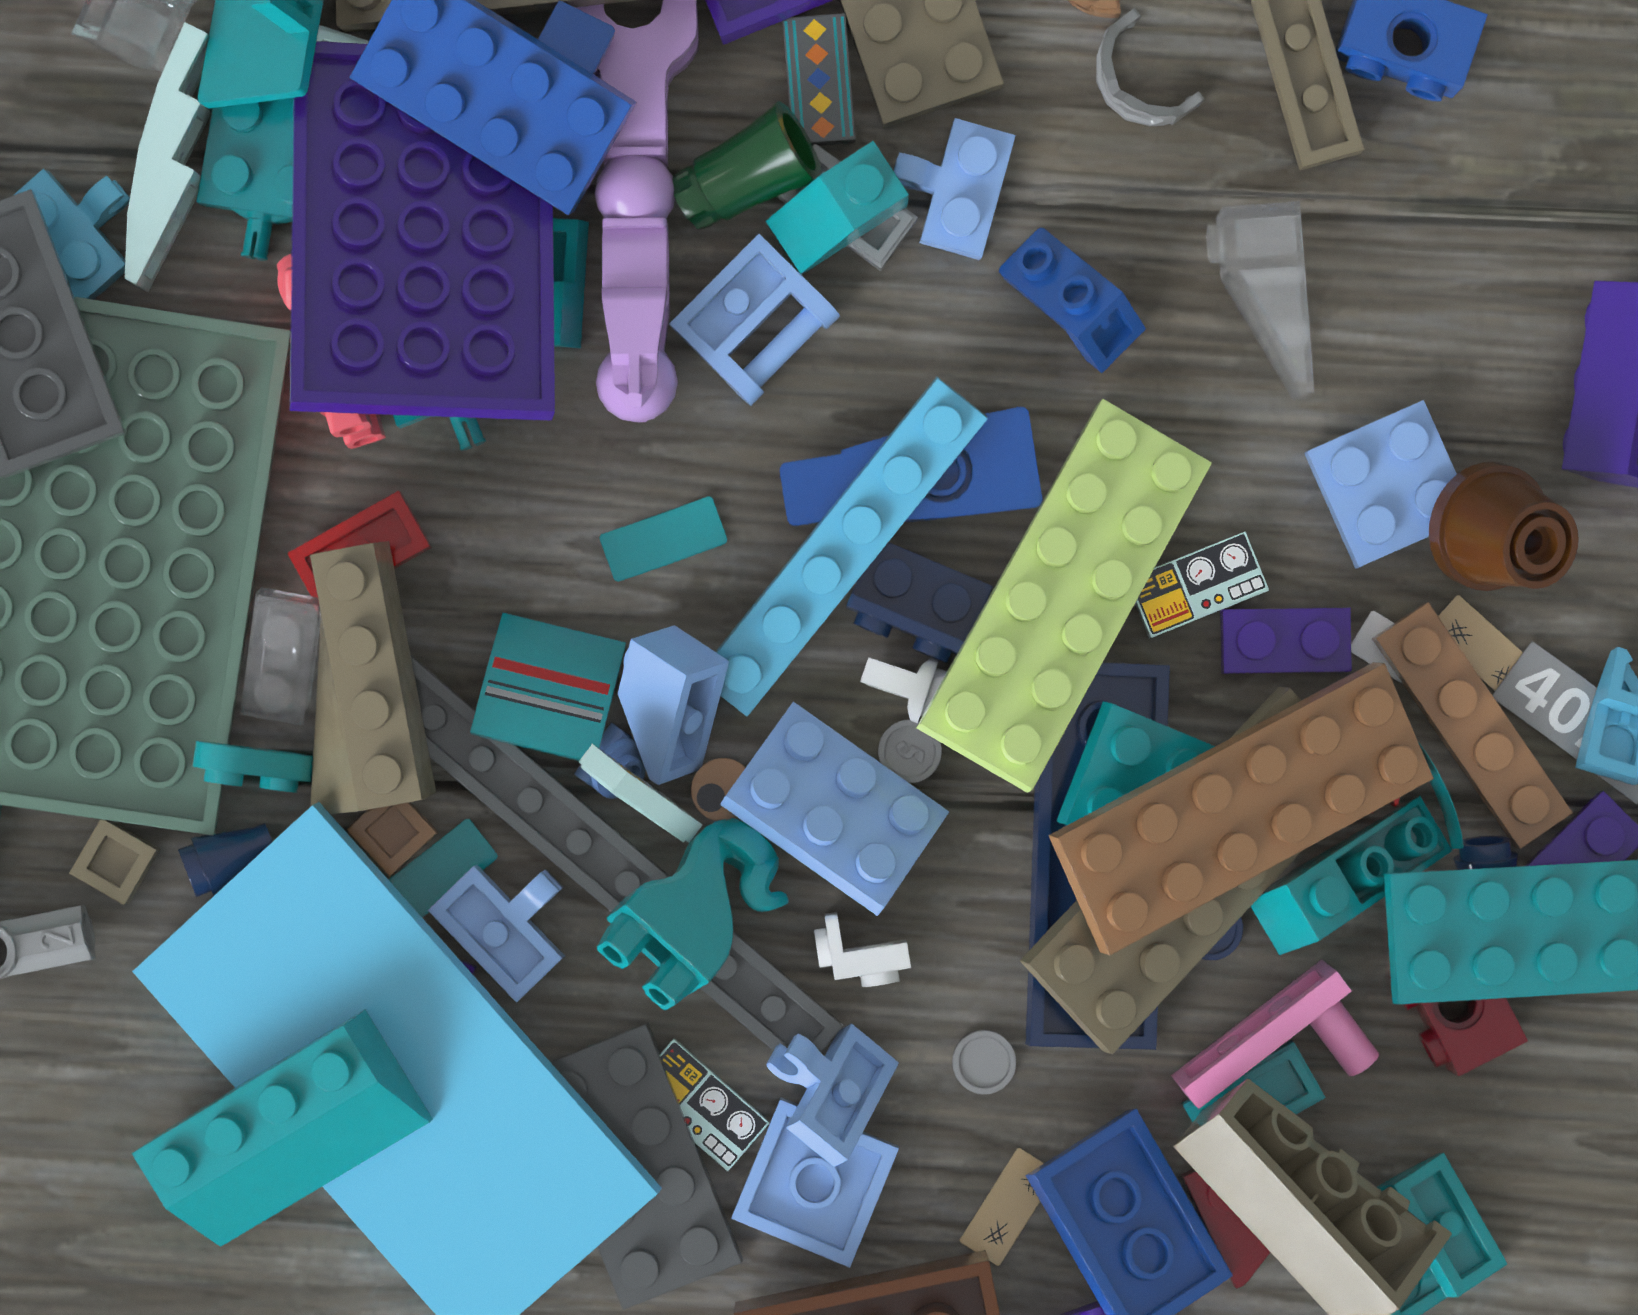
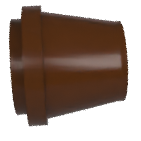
(1500, 530)

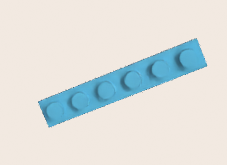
(846, 542)

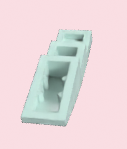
(162, 183)

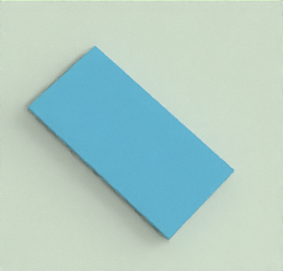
(515, 1163)

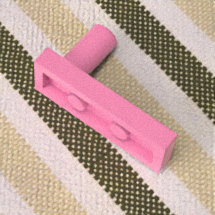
(1307, 1000)

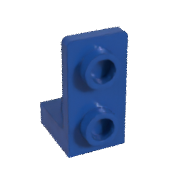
(1074, 297)

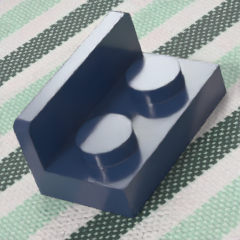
(918, 599)

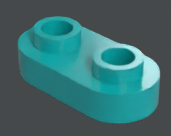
(229, 763)

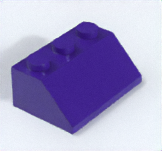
(1605, 404)

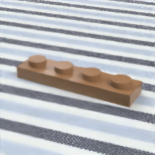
(1472, 725)

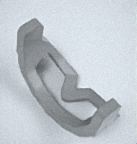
(1124, 103)

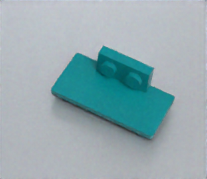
(259, 51)

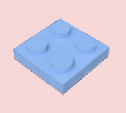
(1383, 481)
(806, 1198)

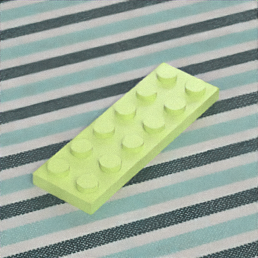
(1064, 596)

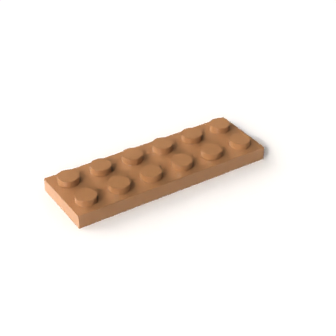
(1241, 808)

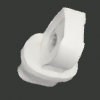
(915, 687)

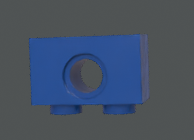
(1447, 37)

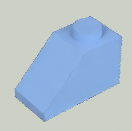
(671, 700)

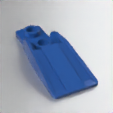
(988, 476)

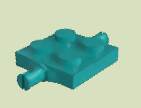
(250, 168)

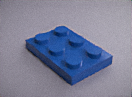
(1129, 1221)

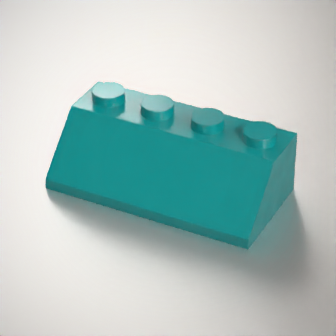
(284, 1132)

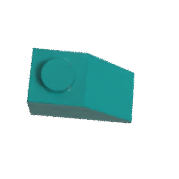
(838, 208)

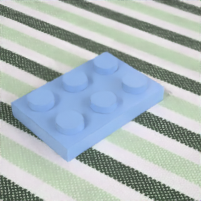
(834, 808)

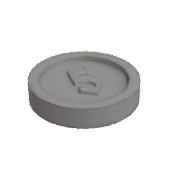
(909, 751)
(984, 1062)

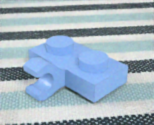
(961, 188)
(500, 929)
(839, 1090)

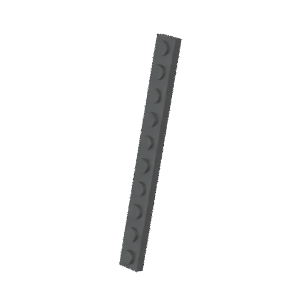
(602, 858)

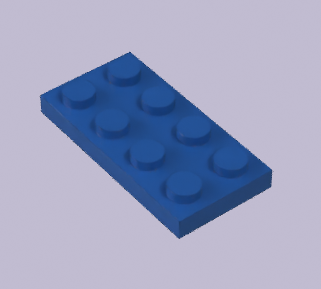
(495, 94)

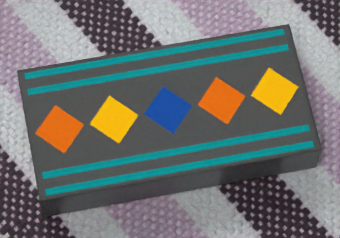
(820, 77)

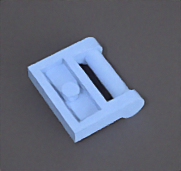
(738, 305)

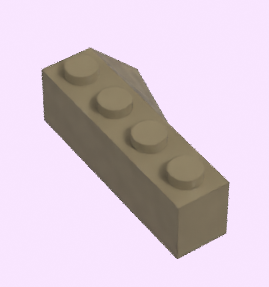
(367, 700)
(1309, 1205)

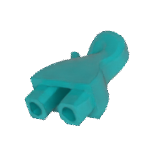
(688, 917)

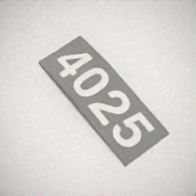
(1552, 702)

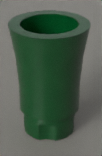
(747, 169)

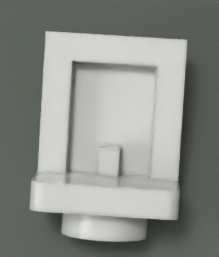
(873, 963)

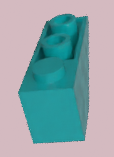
(1348, 877)

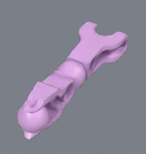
(635, 199)

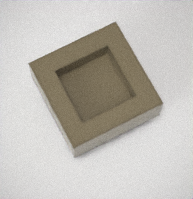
(114, 861)

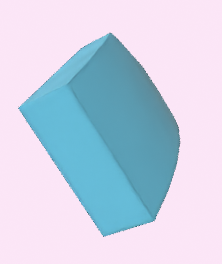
(1611, 729)

